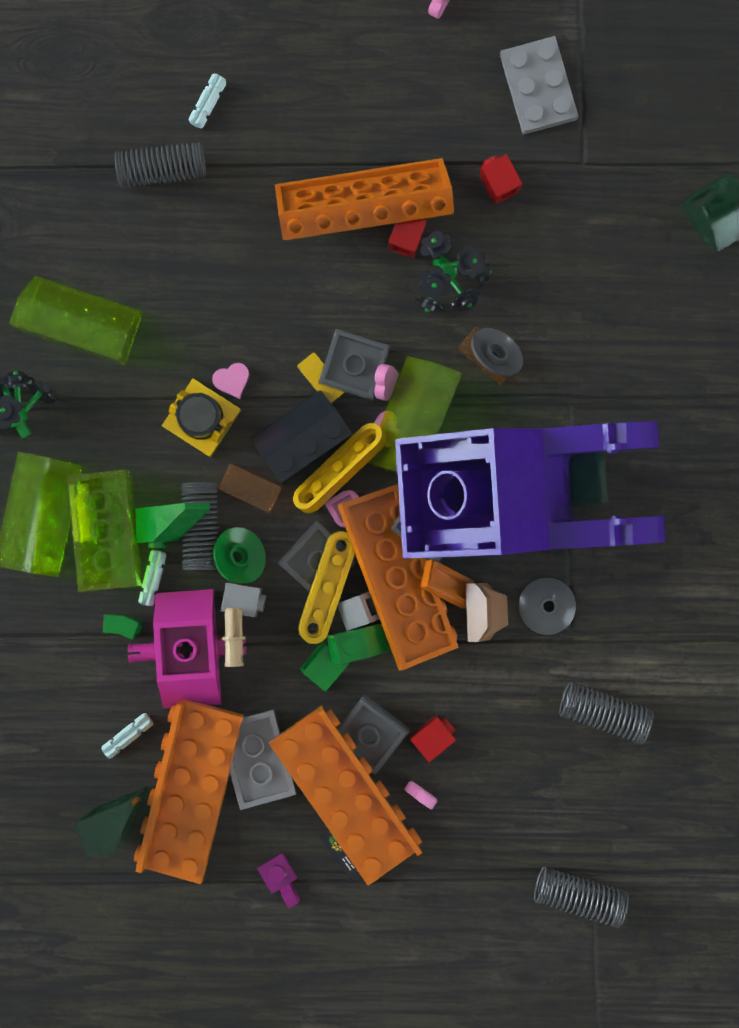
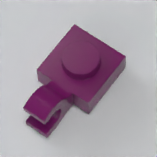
(278, 876)

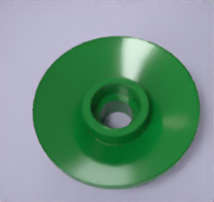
(248, 550)

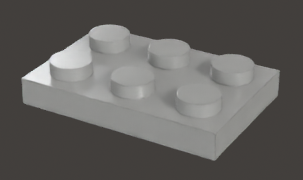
(539, 85)
(256, 769)

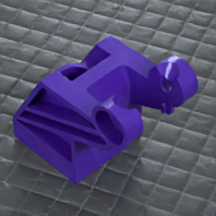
(510, 491)

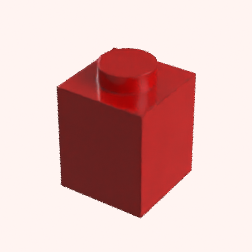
(500, 178)
(407, 237)
(433, 737)

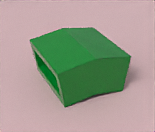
(123, 624)
(320, 667)

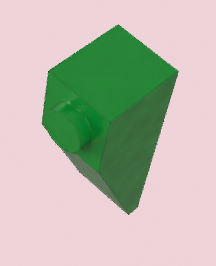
(167, 522)
(357, 644)

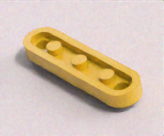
(339, 468)
(326, 588)

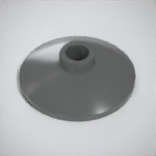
(497, 352)
(532, 602)

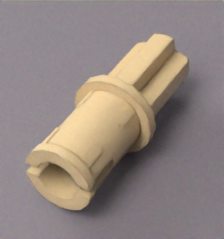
(233, 637)

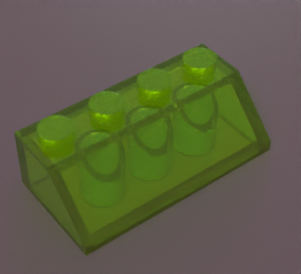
(76, 319)
(415, 406)
(37, 515)
(104, 530)

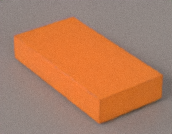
(445, 583)

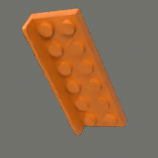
(364, 199)
(409, 615)
(188, 790)
(346, 794)

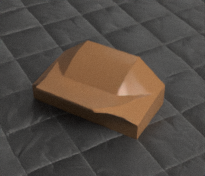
(485, 611)

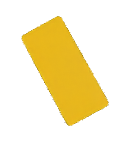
(312, 369)

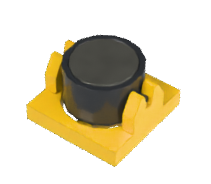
(199, 416)

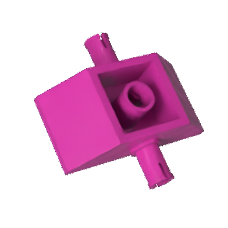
(178, 620)

